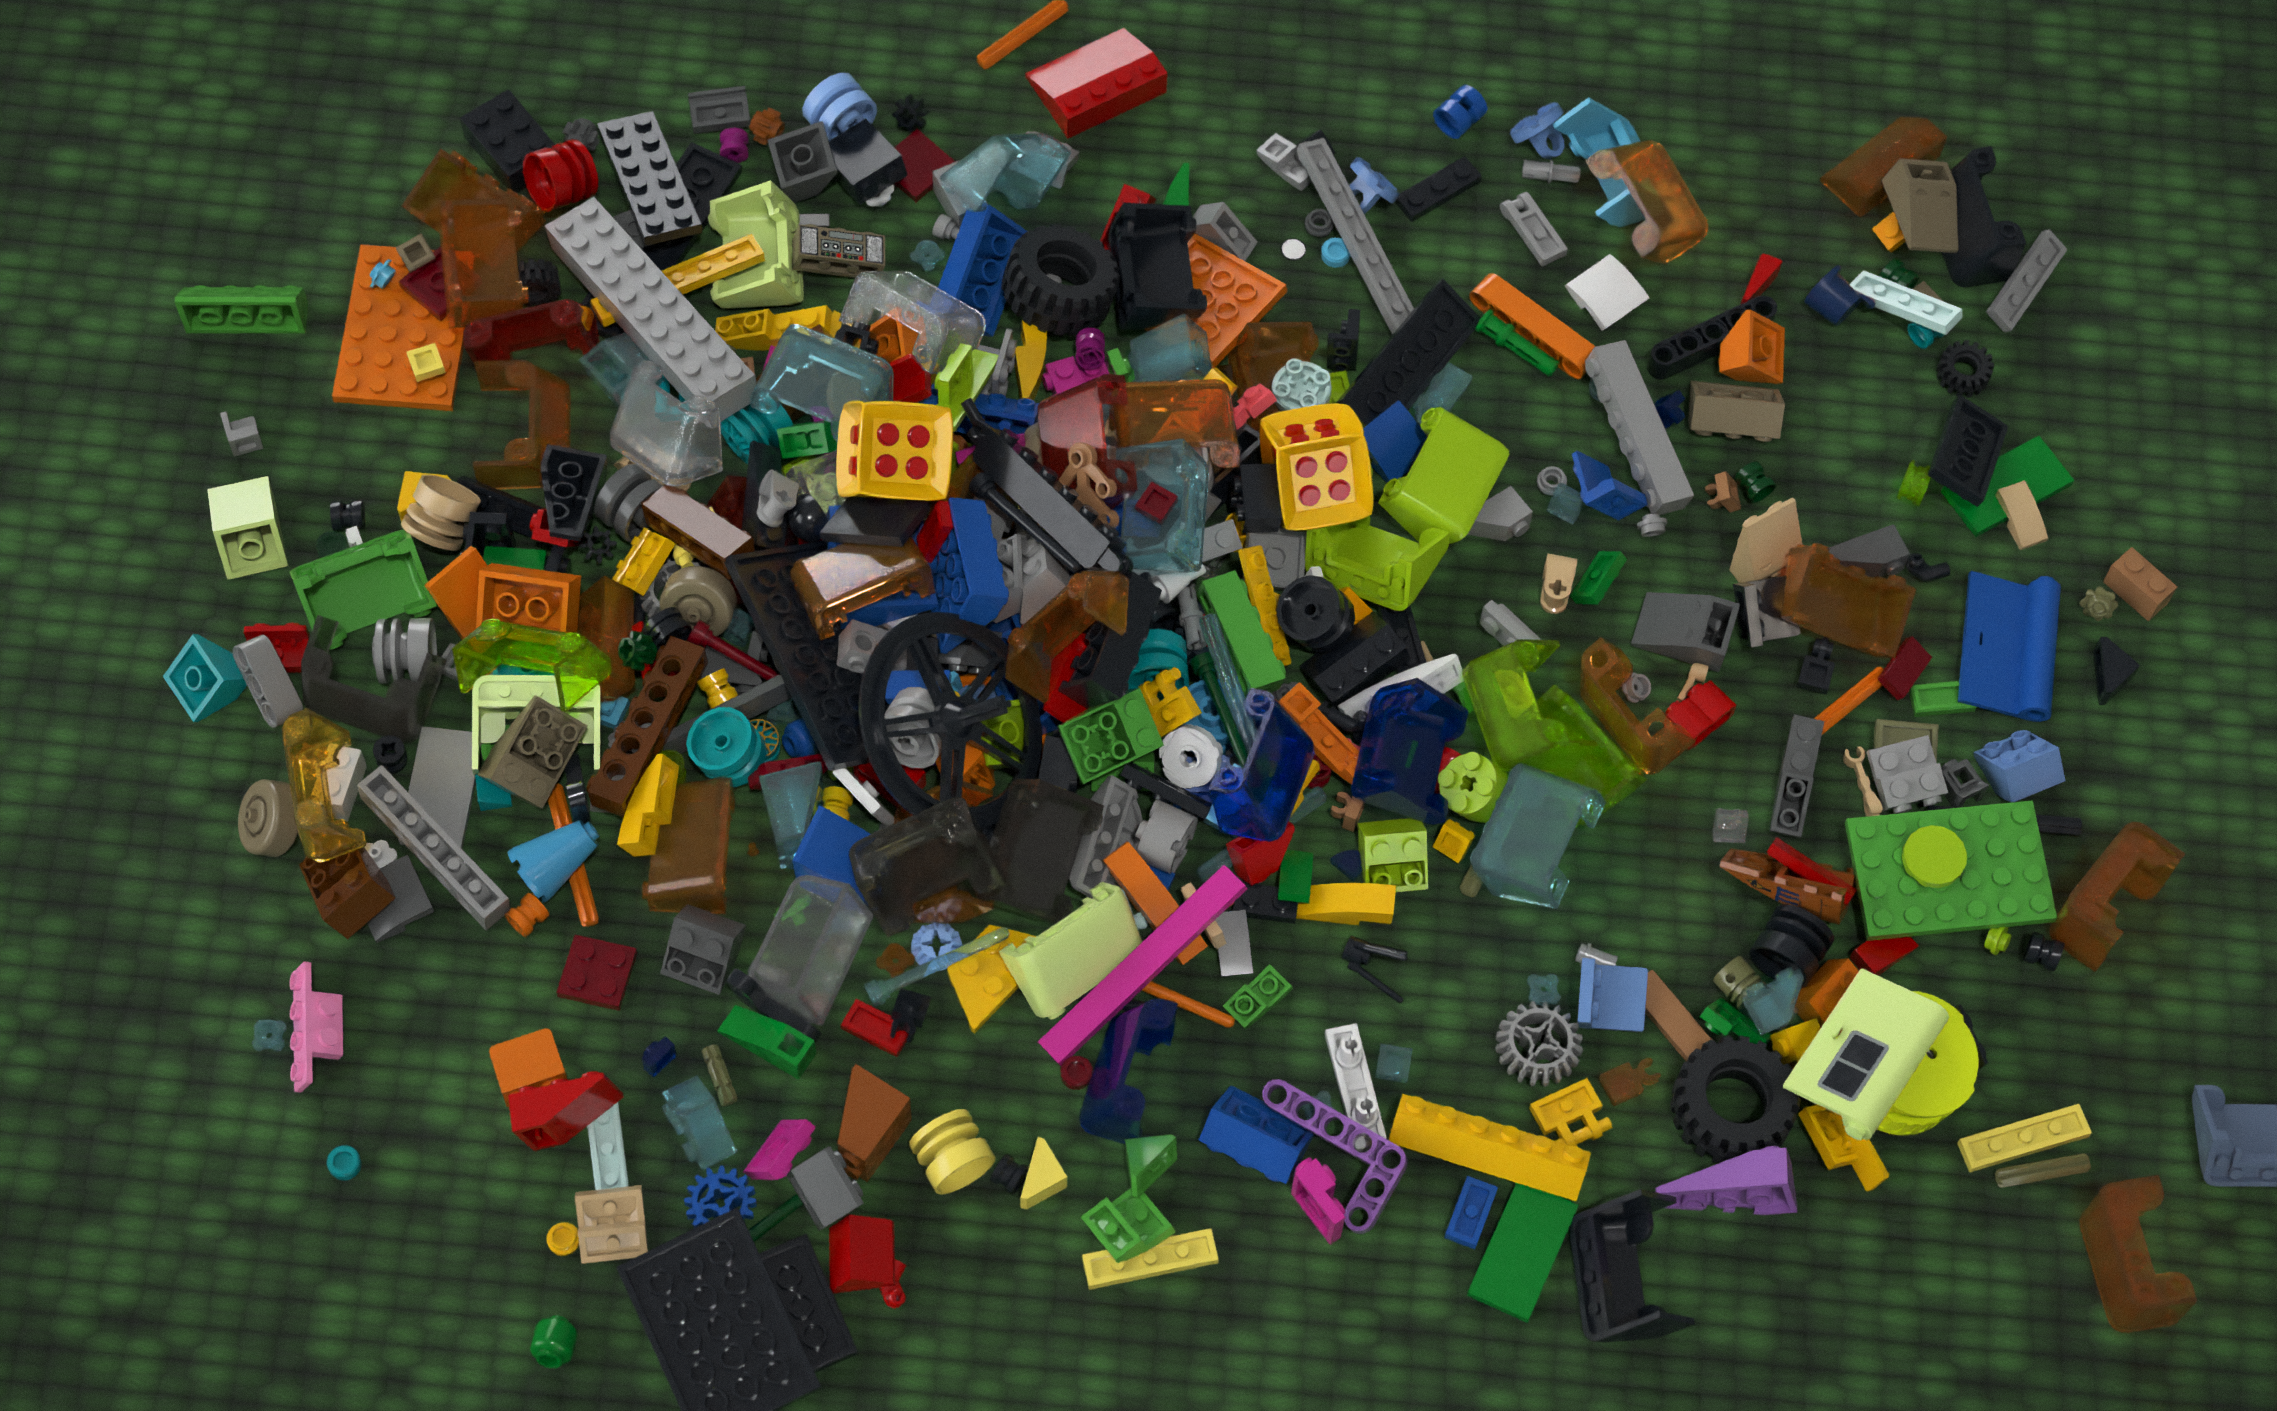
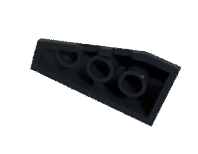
(570, 489)

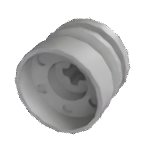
(400, 650)

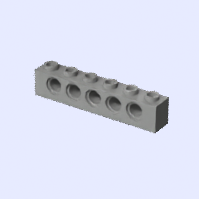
(433, 847)

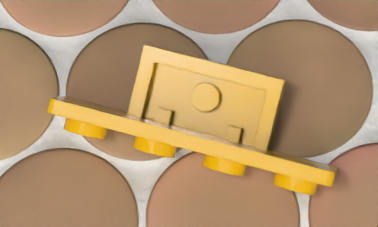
(1263, 598)
(1841, 1149)

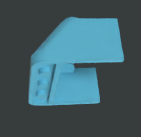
(1598, 128)

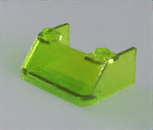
(570, 656)
(1511, 713)

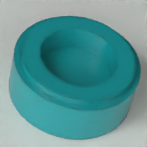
(344, 1162)

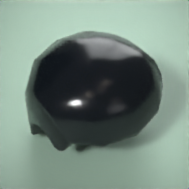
(806, 519)

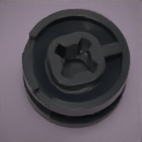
(666, 624)

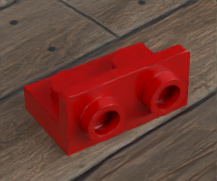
(540, 531)

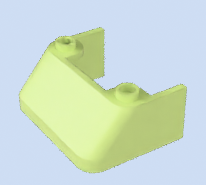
(506, 696)

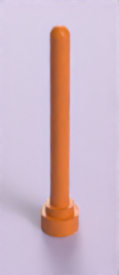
(1190, 1004)

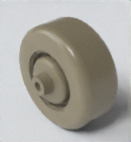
(700, 595)
(267, 819)

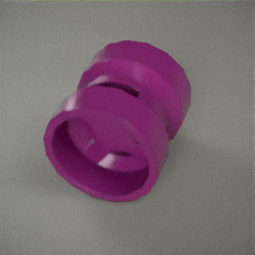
(1090, 348)

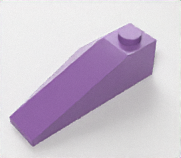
(1751, 1180)

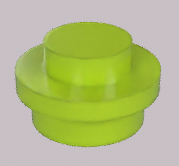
(1997, 940)

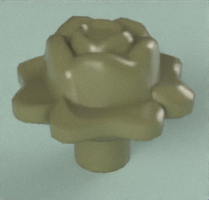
(2099, 603)

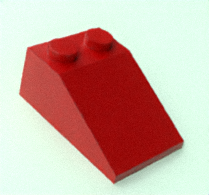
(1059, 704)

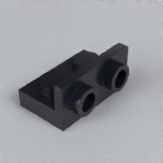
(1343, 347)

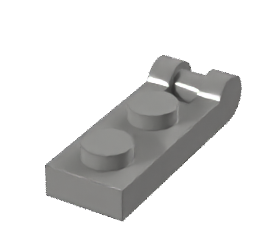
(1534, 228)

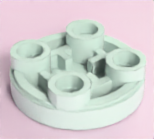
(1301, 385)

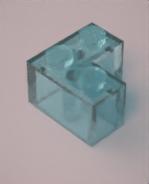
(697, 1116)

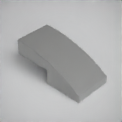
(1285, 161)
(1236, 954)

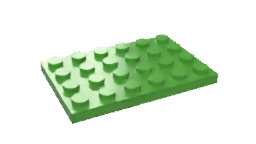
(1998, 888)

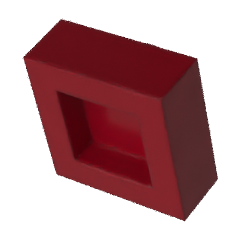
(1156, 503)

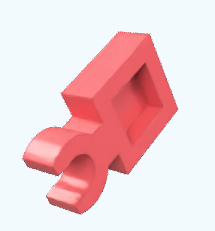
(1252, 404)

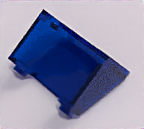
(1405, 750)
(1263, 793)
(1110, 1105)

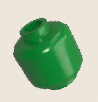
(553, 1341)

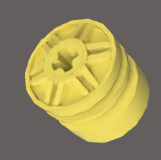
(952, 1151)

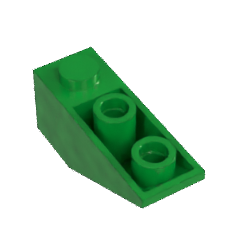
(770, 1040)

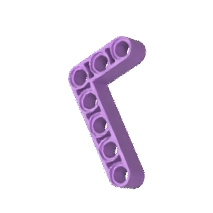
(1345, 1142)

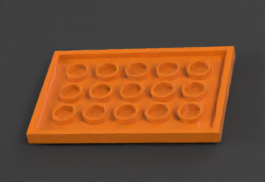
(380, 332)

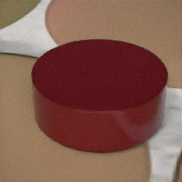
(1076, 1072)

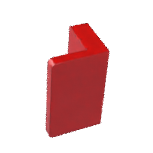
(910, 380)

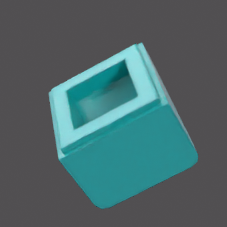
(491, 796)

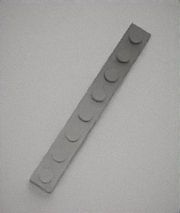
(1356, 232)

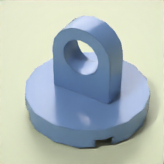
(1540, 128)
(1371, 184)

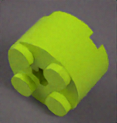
(1472, 786)

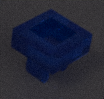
(1668, 408)

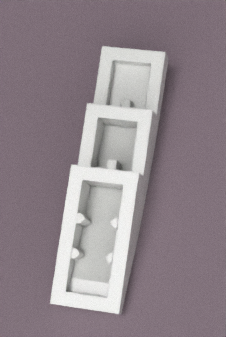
(1439, 673)

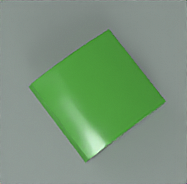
(1128, 1225)

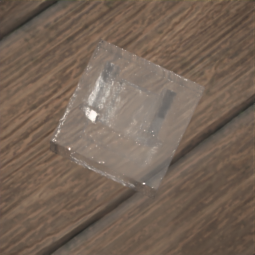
(1730, 825)

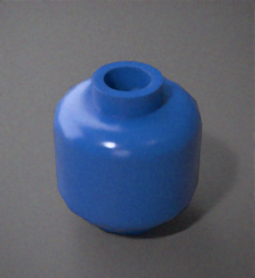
(798, 740)

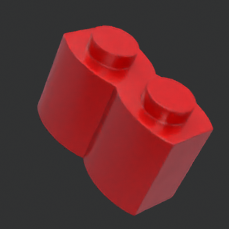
(1702, 711)

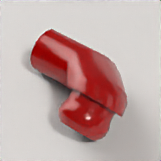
(894, 1295)

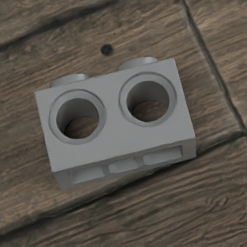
(858, 643)

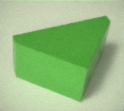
(1148, 1159)

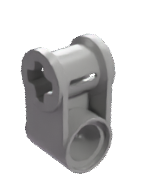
(776, 497)

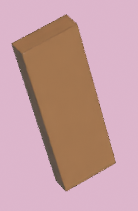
(1673, 1018)

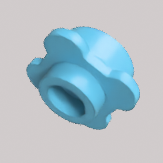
(382, 274)

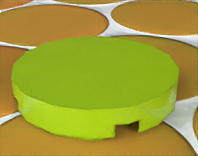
(1934, 856)

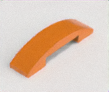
(1328, 741)

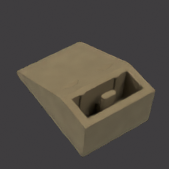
(1924, 204)
(533, 752)

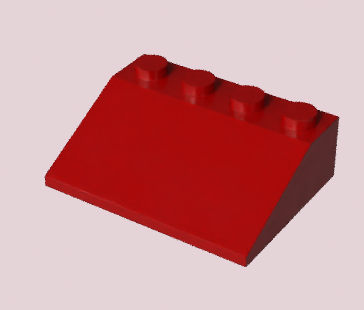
(1098, 81)

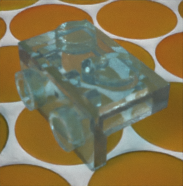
(1443, 390)

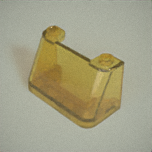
(310, 750)

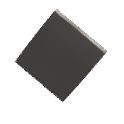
(410, 900)

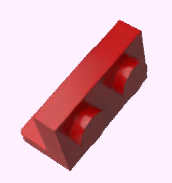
(287, 639)

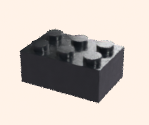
(503, 136)

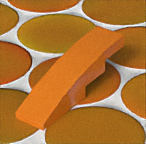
(1147, 893)

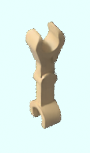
(1872, 804)

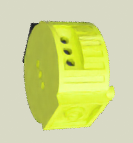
(1941, 1079)

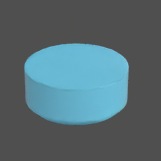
(1335, 253)

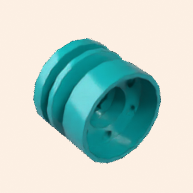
(753, 425)

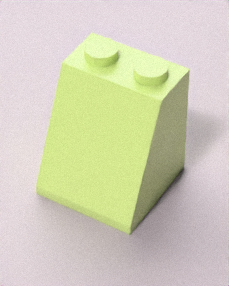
(247, 527)

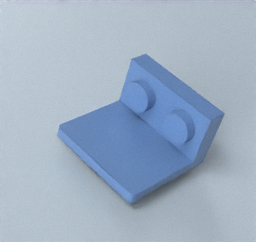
(1612, 997)

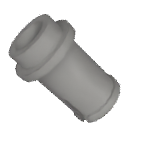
(1601, 957)

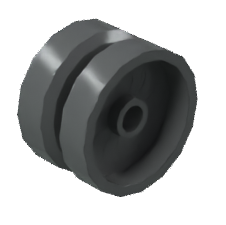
(621, 500)

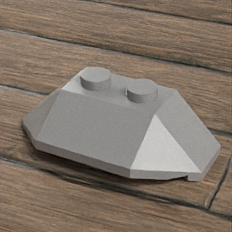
(1119, 825)

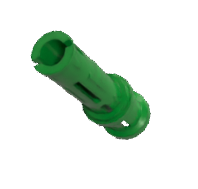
(1505, 335)

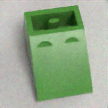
(1110, 735)

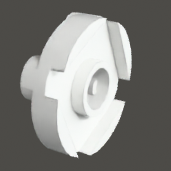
(1206, 750)

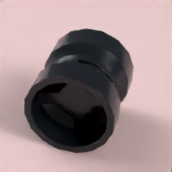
(347, 514)
(2045, 952)

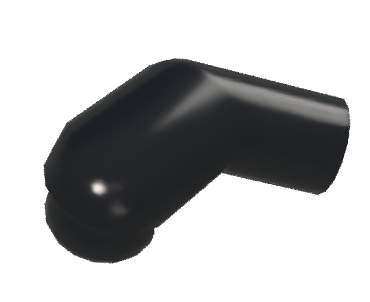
(1920, 569)

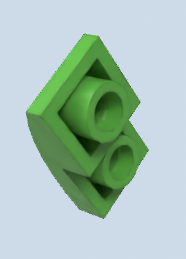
(1258, 997)

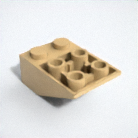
(1766, 543)

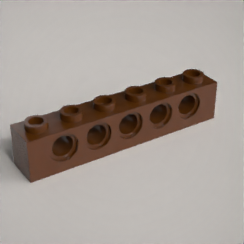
(678, 656)

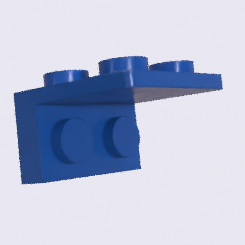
(1603, 491)

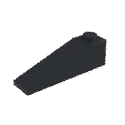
(760, 461)

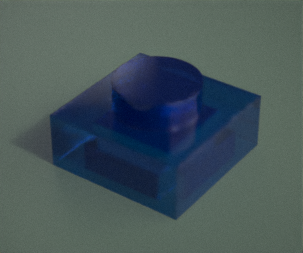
(658, 1056)

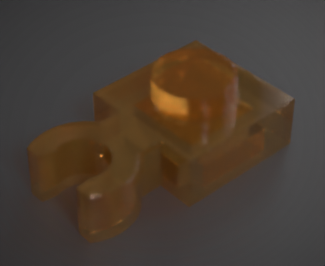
(1625, 1083)

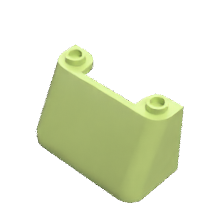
(772, 222)
(1074, 952)

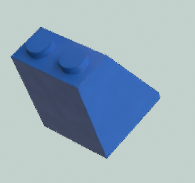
(827, 848)

